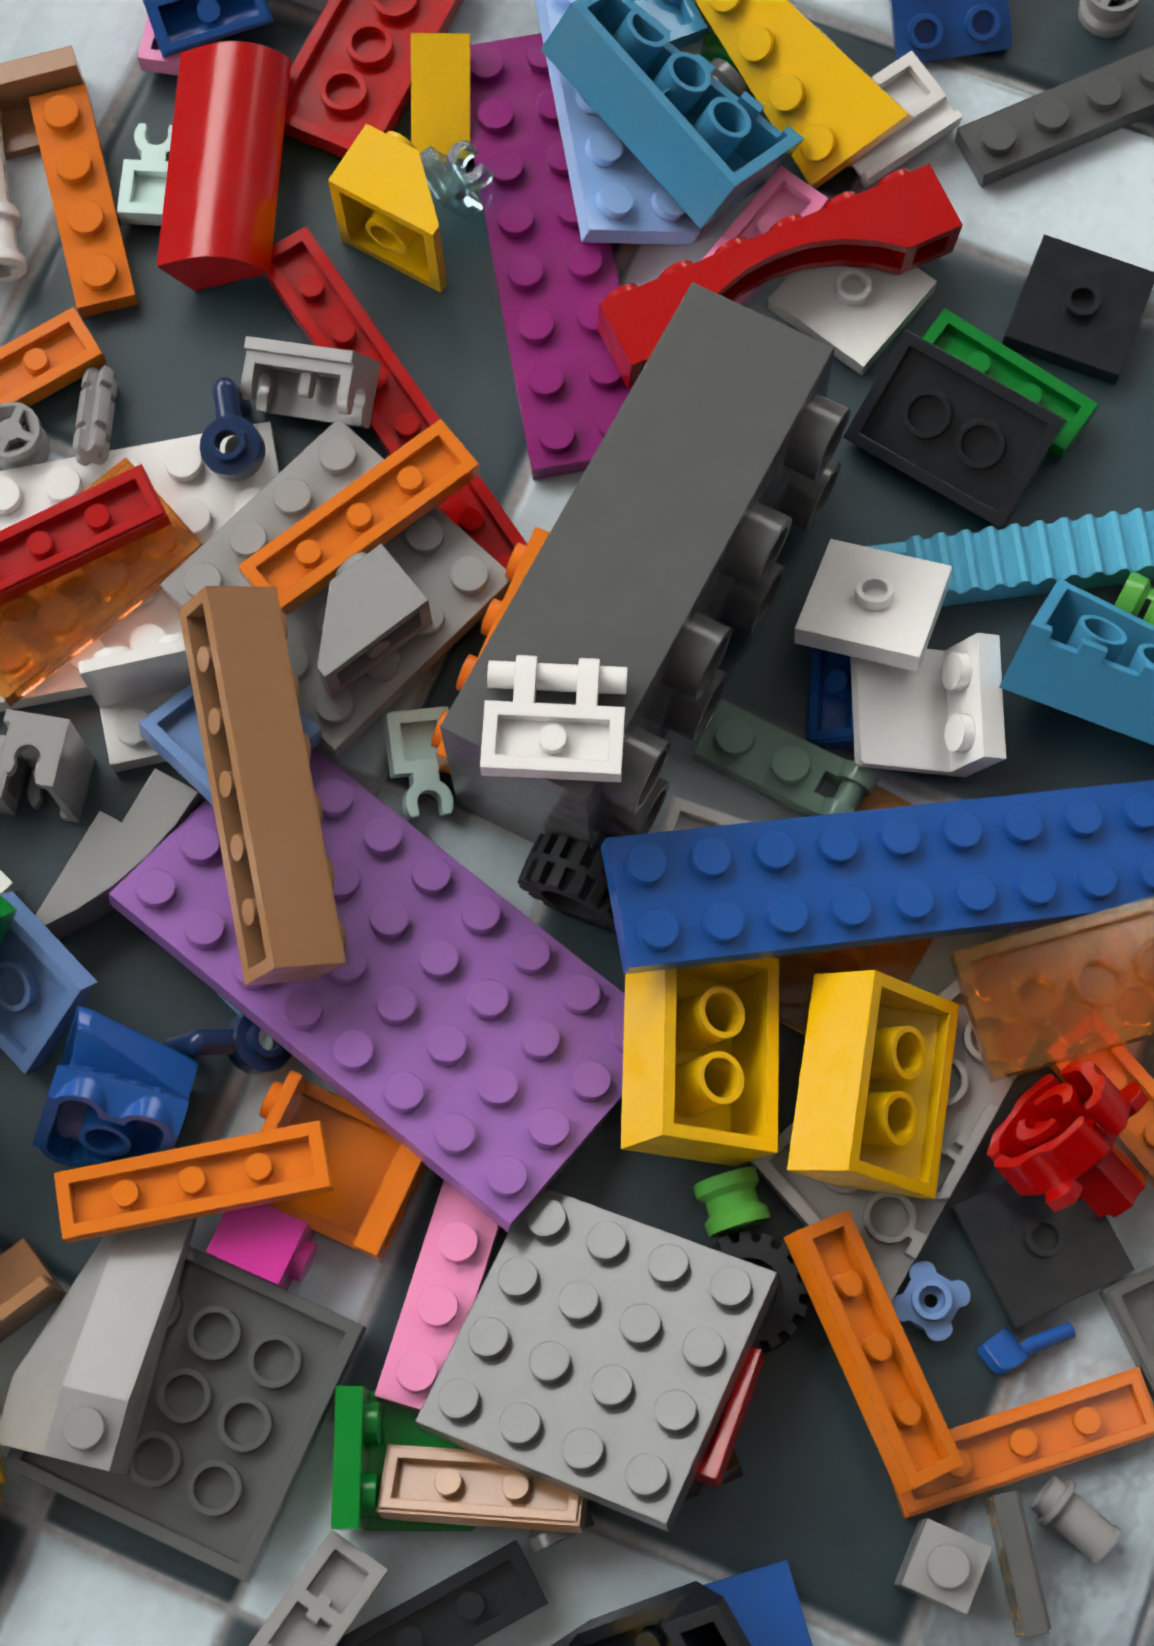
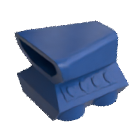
(113, 1094)

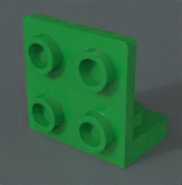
(360, 1446)

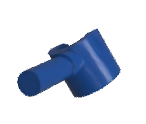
(1005, 1353)

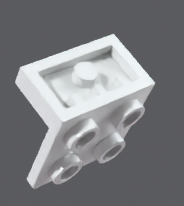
(130, 688)
(931, 719)

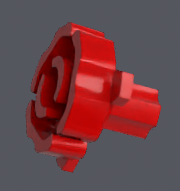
(1069, 1147)

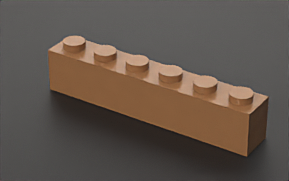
(262, 785)

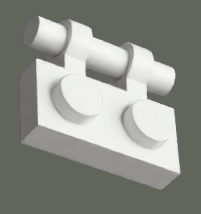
(554, 738)

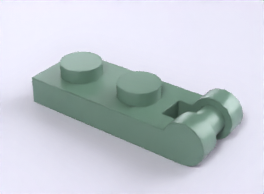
(780, 763)

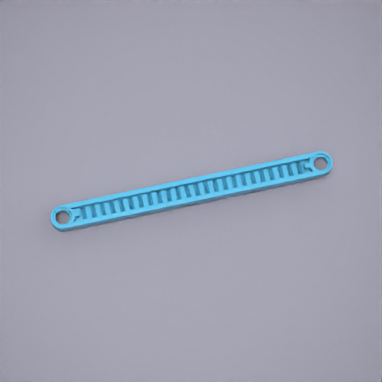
(1034, 557)

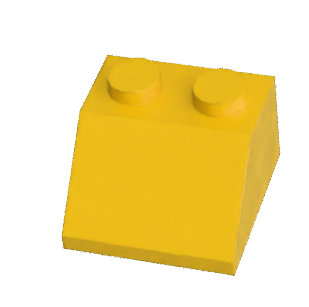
(388, 207)

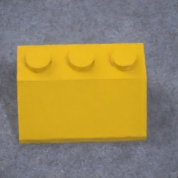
(873, 1084)

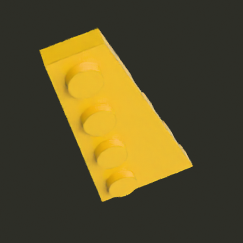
(805, 83)

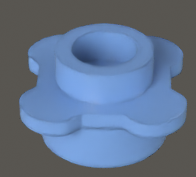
(949, 1296)

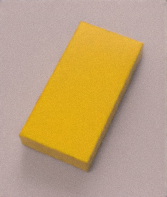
(440, 90)

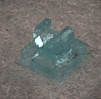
(450, 181)

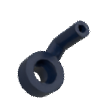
(229, 421)
(237, 1041)

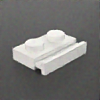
(925, 100)

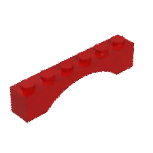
(883, 228)

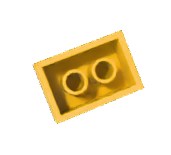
(702, 1062)

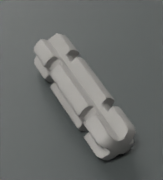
(95, 416)

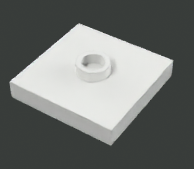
(852, 308)
(873, 605)

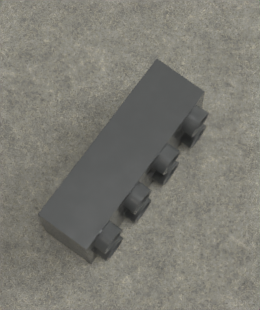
(659, 554)

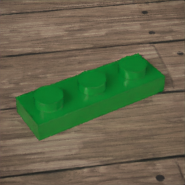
(1014, 371)

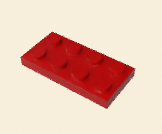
(358, 68)

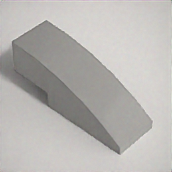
(112, 852)

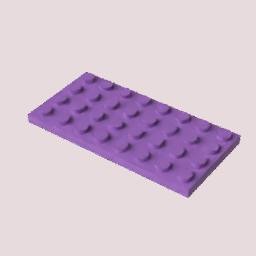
(451, 1008)

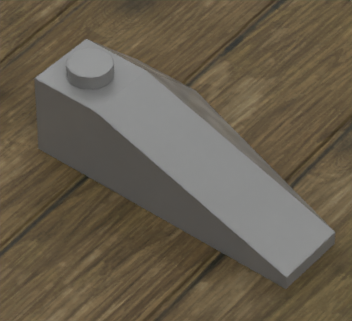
(97, 1356)

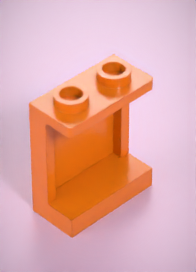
(368, 1167)

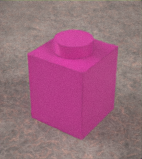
(265, 1244)

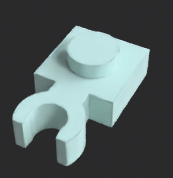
(144, 181)
(411, 756)

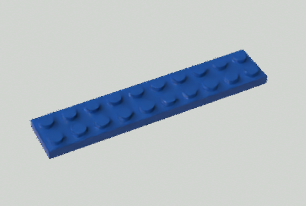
(877, 875)

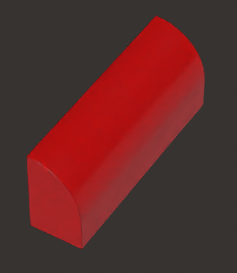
(224, 164)

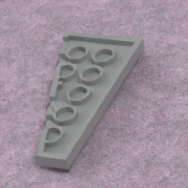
(896, 1224)

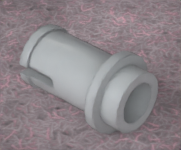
(1075, 1519)

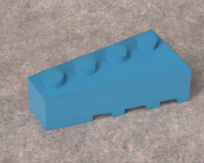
(668, 107)
(1088, 662)

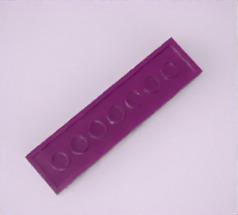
(541, 267)

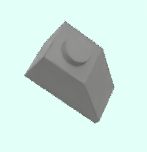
(367, 617)

